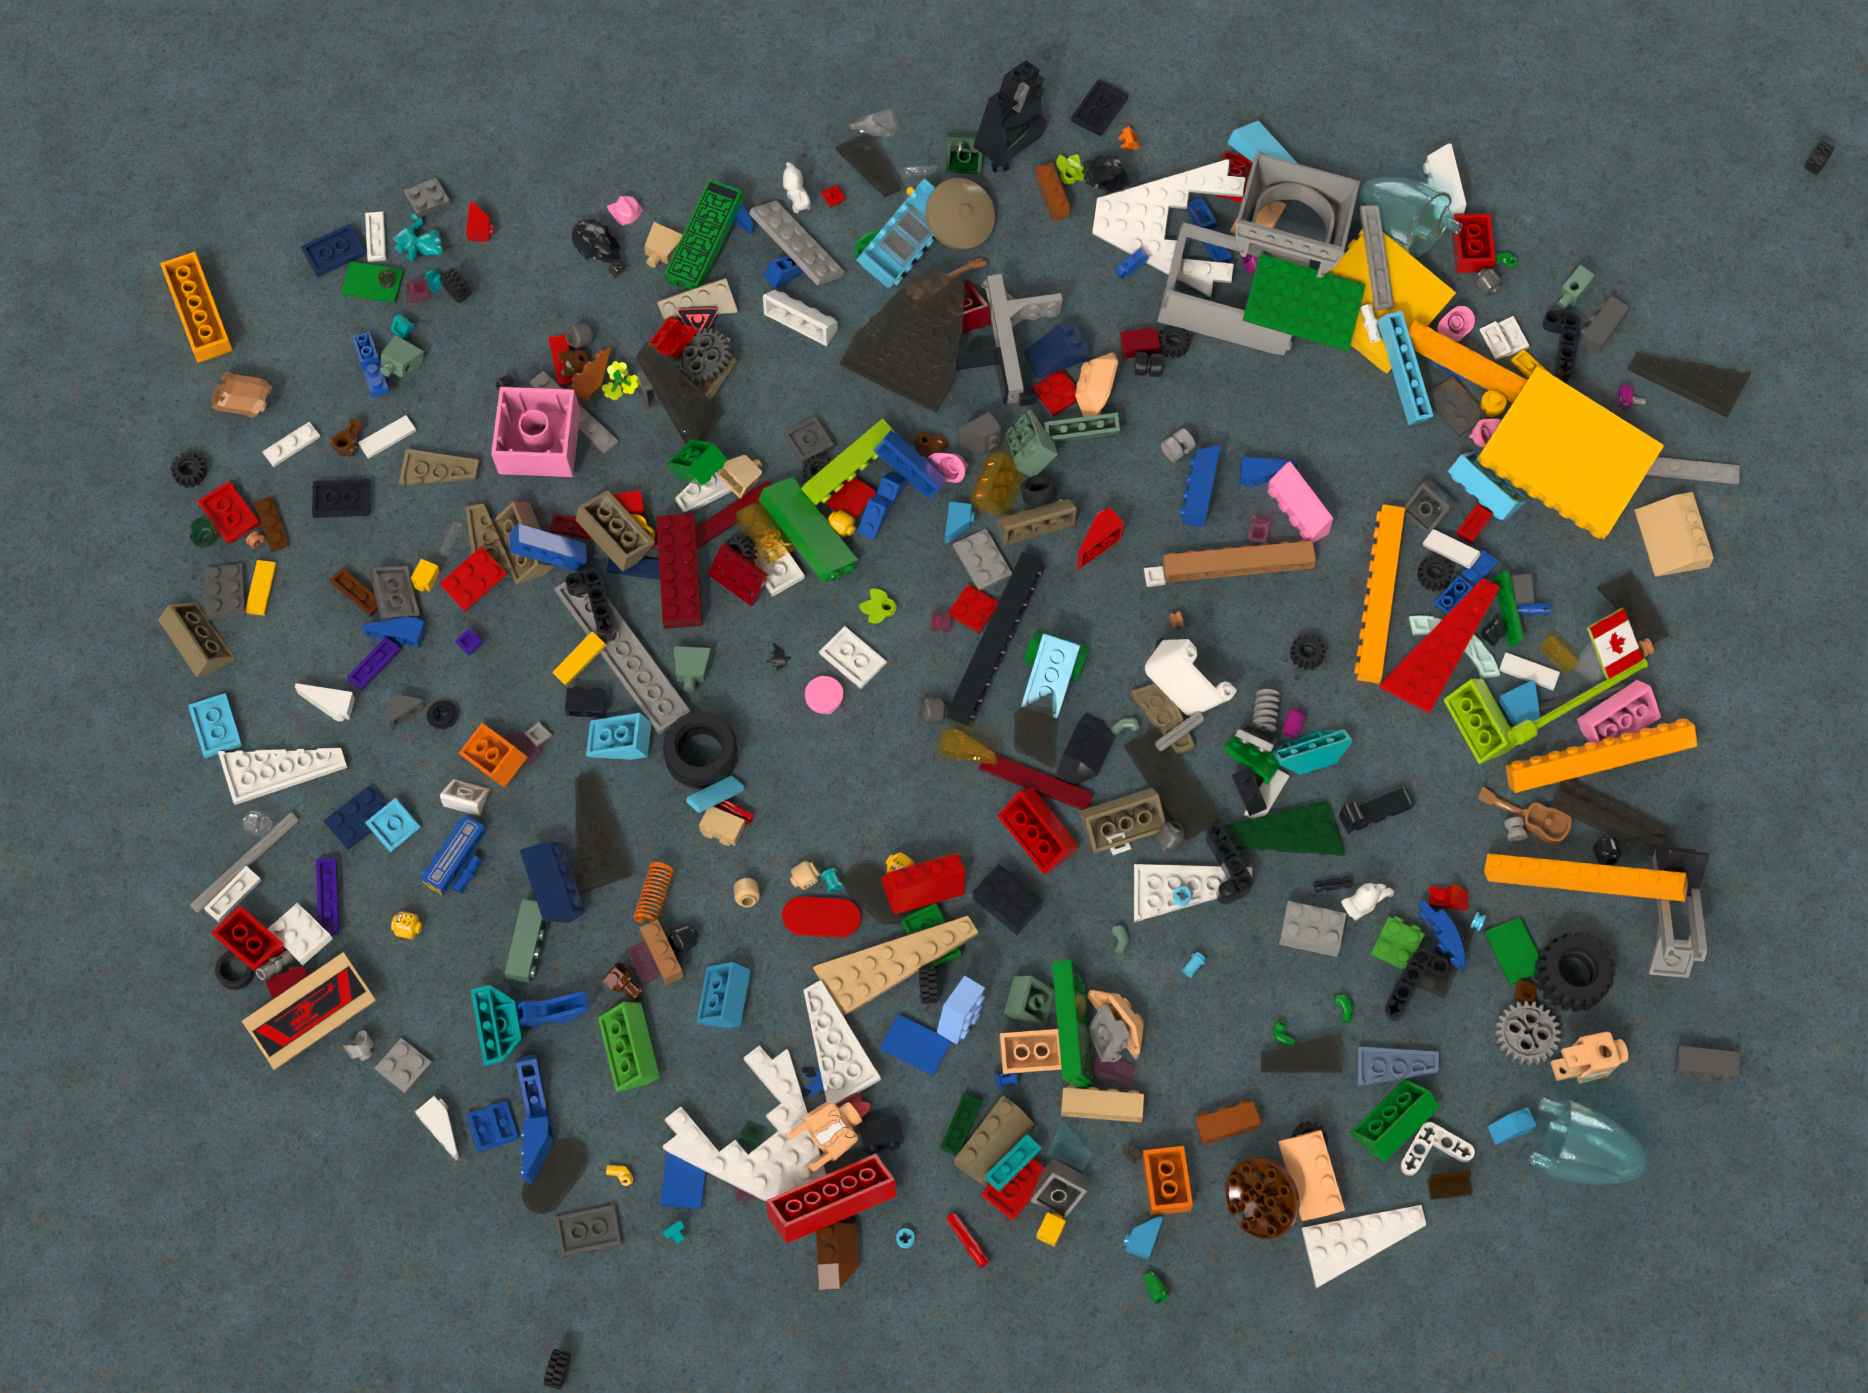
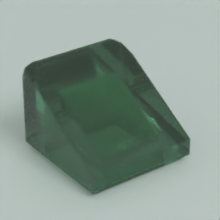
(751, 1134)

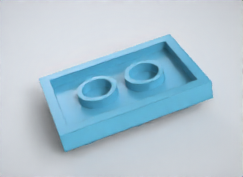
(215, 725)

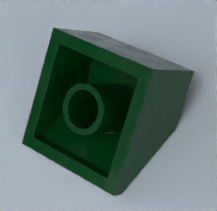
(961, 154)

